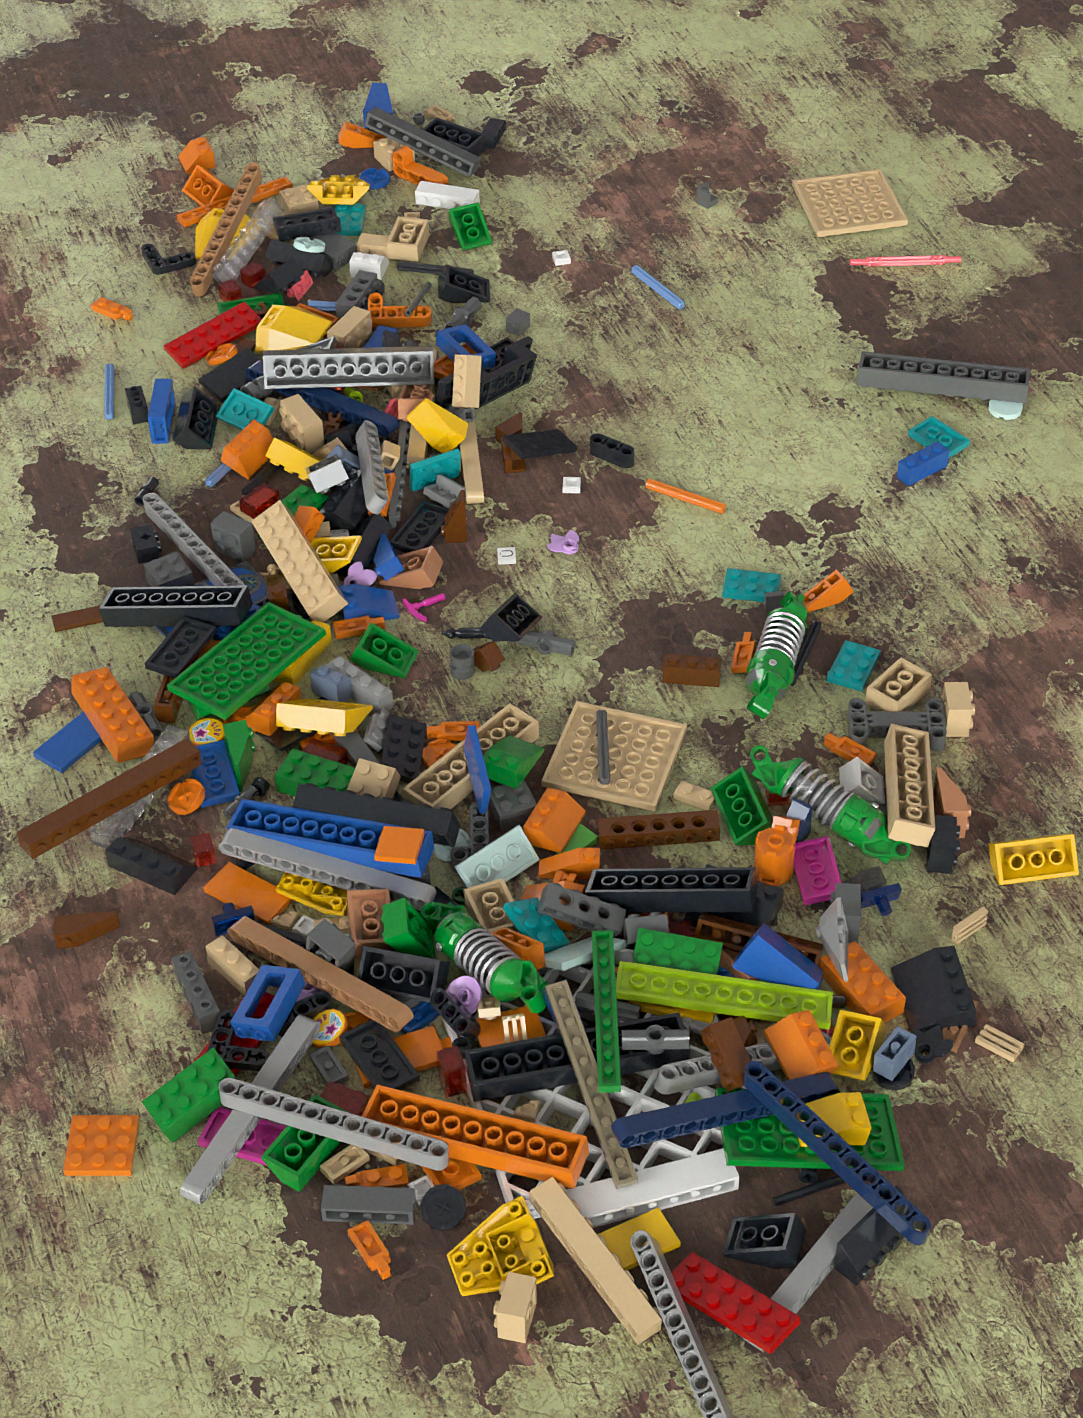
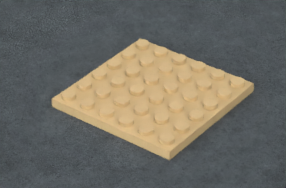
(849, 203)
(639, 756)

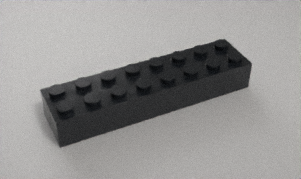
(169, 604)
(385, 810)
(676, 889)

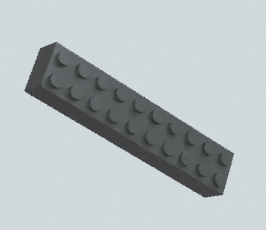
(348, 367)
(943, 377)

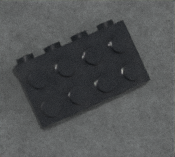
(307, 224)

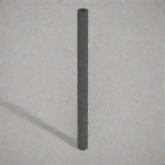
(418, 298)

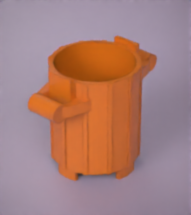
(774, 855)

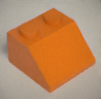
(197, 153)

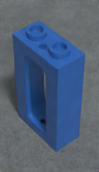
(450, 345)
(161, 411)
(268, 1027)

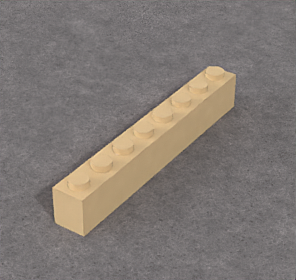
(595, 1260)

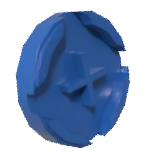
(376, 178)

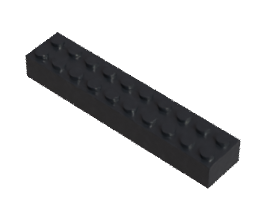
(546, 1064)

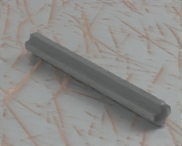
(603, 747)

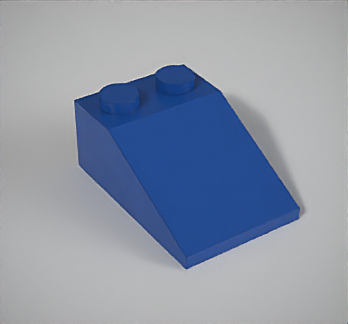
(368, 601)

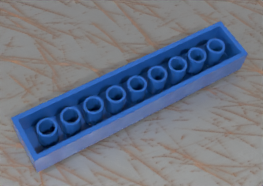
(325, 833)

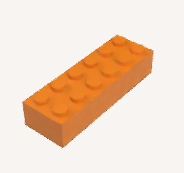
(112, 714)

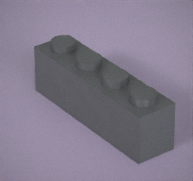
(368, 1203)

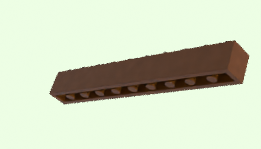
(109, 798)

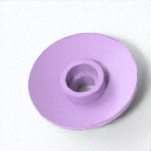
(467, 987)

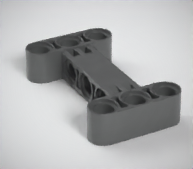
(876, 724)

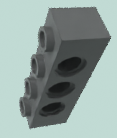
(357, 292)
(571, 913)
(195, 991)

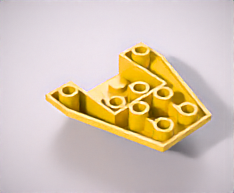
(338, 190)
(206, 228)
(289, 329)
(314, 894)
(500, 1245)

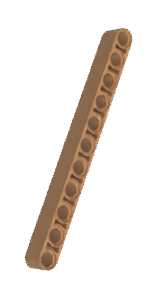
(226, 228)
(321, 974)

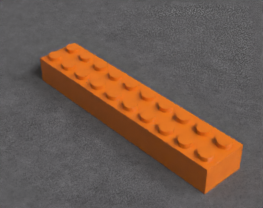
(484, 1136)

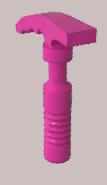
(412, 608)

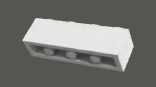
(445, 195)

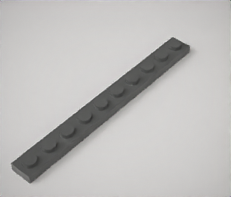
(400, 471)

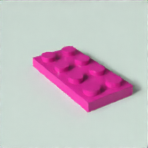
(816, 869)
(257, 1143)

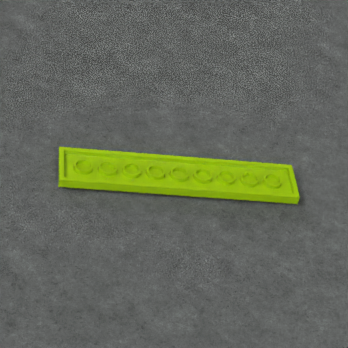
(720, 993)

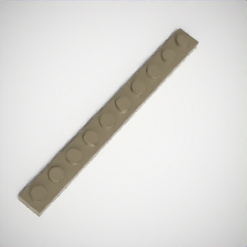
(586, 1072)

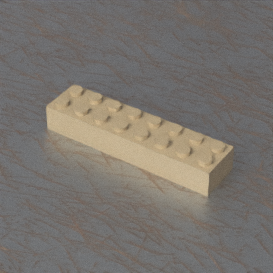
(299, 562)
(449, 779)
(909, 786)

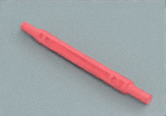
(906, 260)

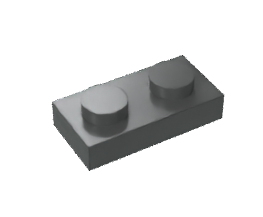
(328, 1066)

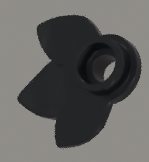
(931, 1042)

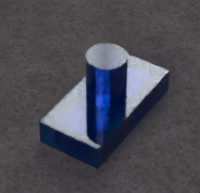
(881, 898)
(231, 915)

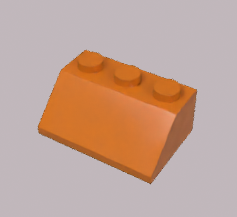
(206, 187)
(248, 450)
(263, 714)
(553, 820)
(800, 1046)

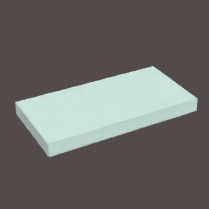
(499, 859)
(575, 954)

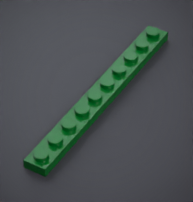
(606, 1012)

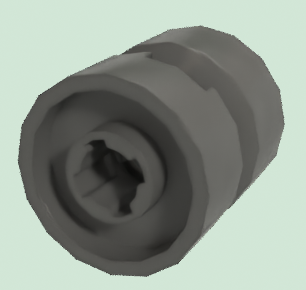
(256, 388)
(462, 661)

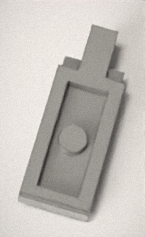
(376, 729)

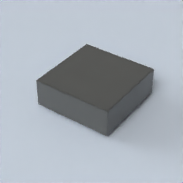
(773, 600)

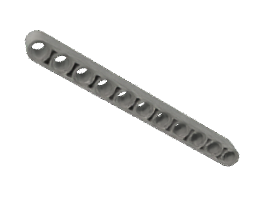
(189, 542)
(323, 867)
(297, 1114)
(239, 1124)
(684, 1331)

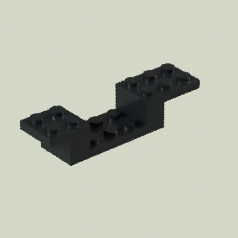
(514, 372)

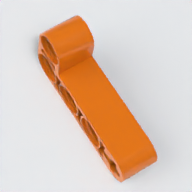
(412, 171)
(382, 314)

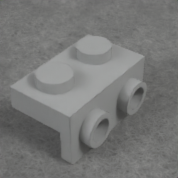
(443, 491)

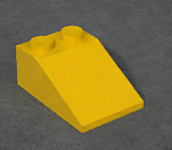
(438, 426)
(336, 551)
(855, 1043)
(845, 1115)

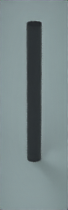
(807, 1190)

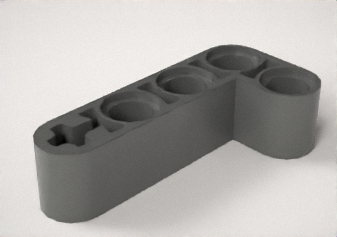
(478, 837)

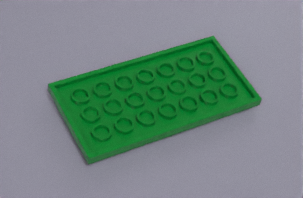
(246, 660)
(772, 1144)

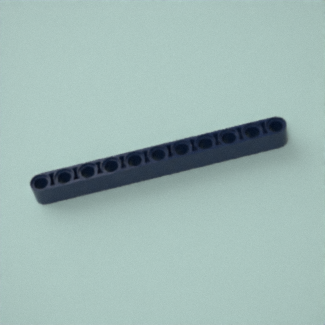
(331, 401)
(712, 1112)
(839, 1160)

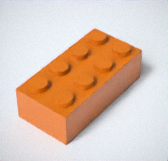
(867, 986)

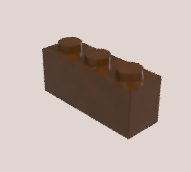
(692, 670)
(727, 1052)

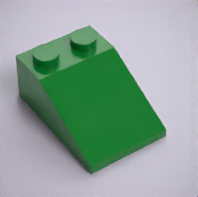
(469, 226)
(383, 652)
(239, 749)
(511, 760)
(407, 930)

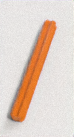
(685, 496)

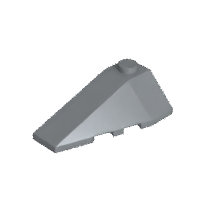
(834, 936)

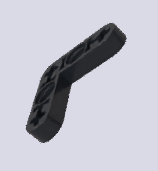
(164, 265)
(228, 1051)

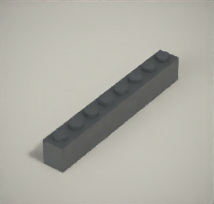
(422, 141)

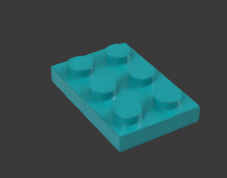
(351, 218)
(242, 409)
(934, 430)
(426, 471)
(749, 584)
(853, 666)
(535, 924)

